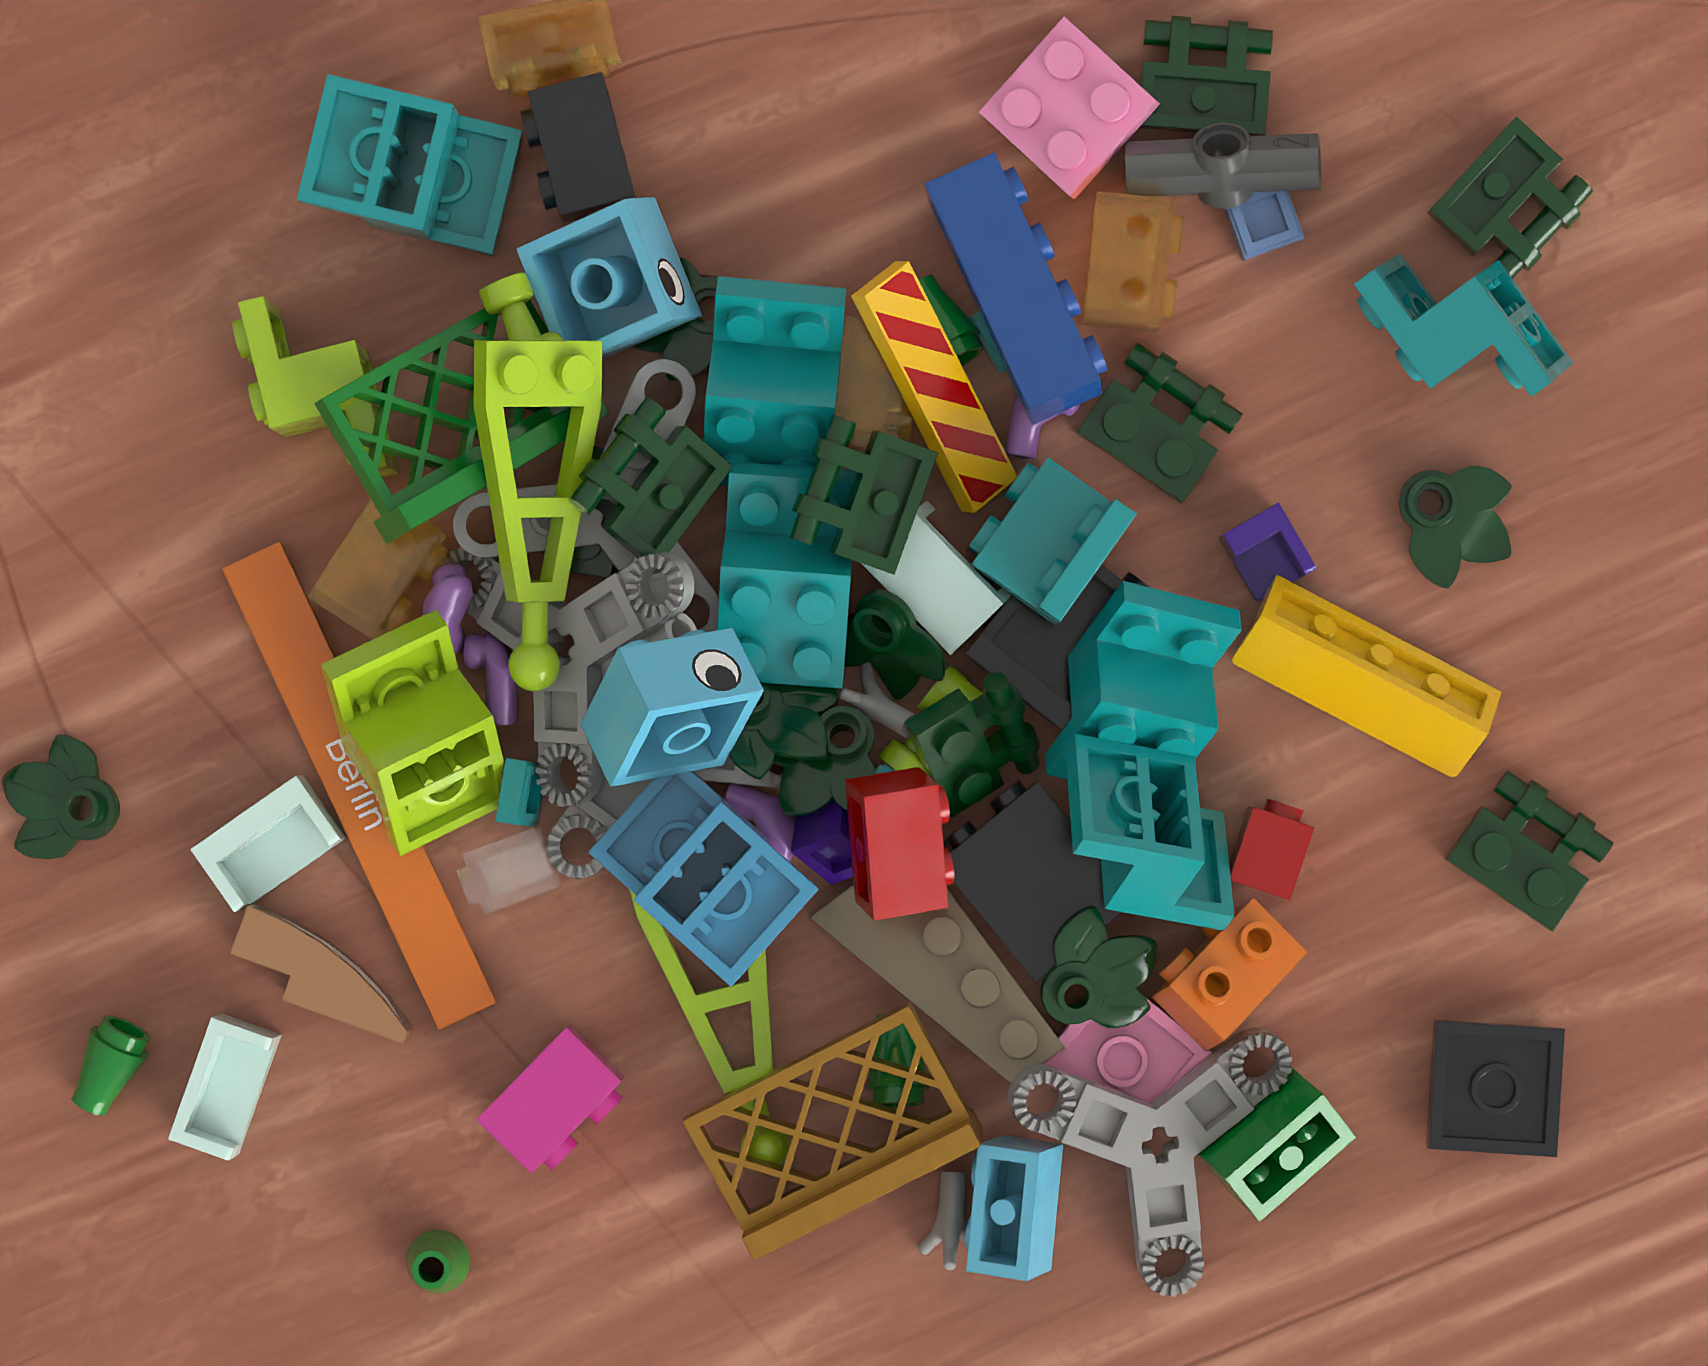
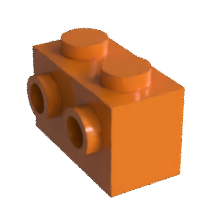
(1227, 974)

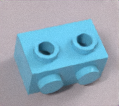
(1013, 1207)

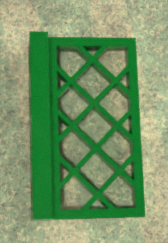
(451, 479)

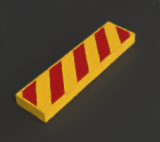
(934, 386)

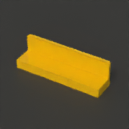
(1367, 677)

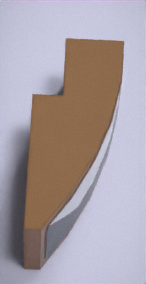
(319, 973)

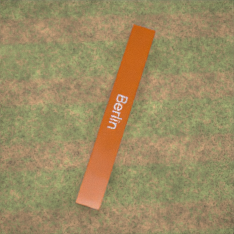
(404, 884)

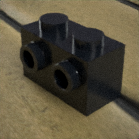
(579, 147)

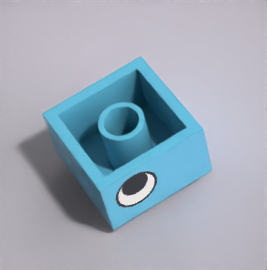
(611, 277)
(671, 706)

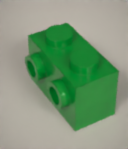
(1277, 1146)

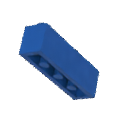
(1014, 287)

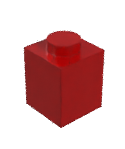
(1270, 849)

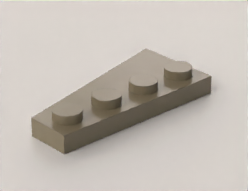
(949, 975)

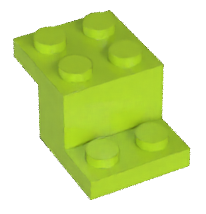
(292, 384)
(416, 731)

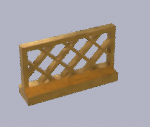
(858, 1180)

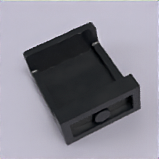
(1036, 651)
(1025, 874)

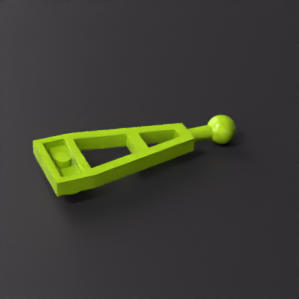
(535, 376)
(765, 1143)

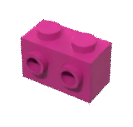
(552, 1100)

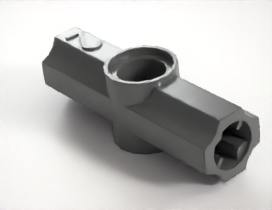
(1223, 165)

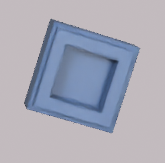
(1264, 223)

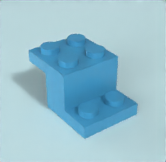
(703, 872)

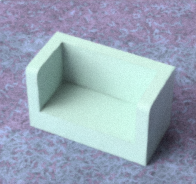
(940, 585)
(268, 843)
(224, 1086)

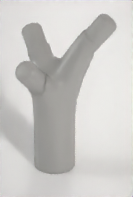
(876, 704)
(950, 1220)

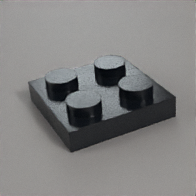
(1495, 1088)

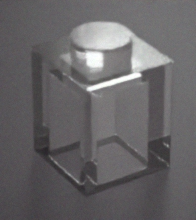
(508, 871)

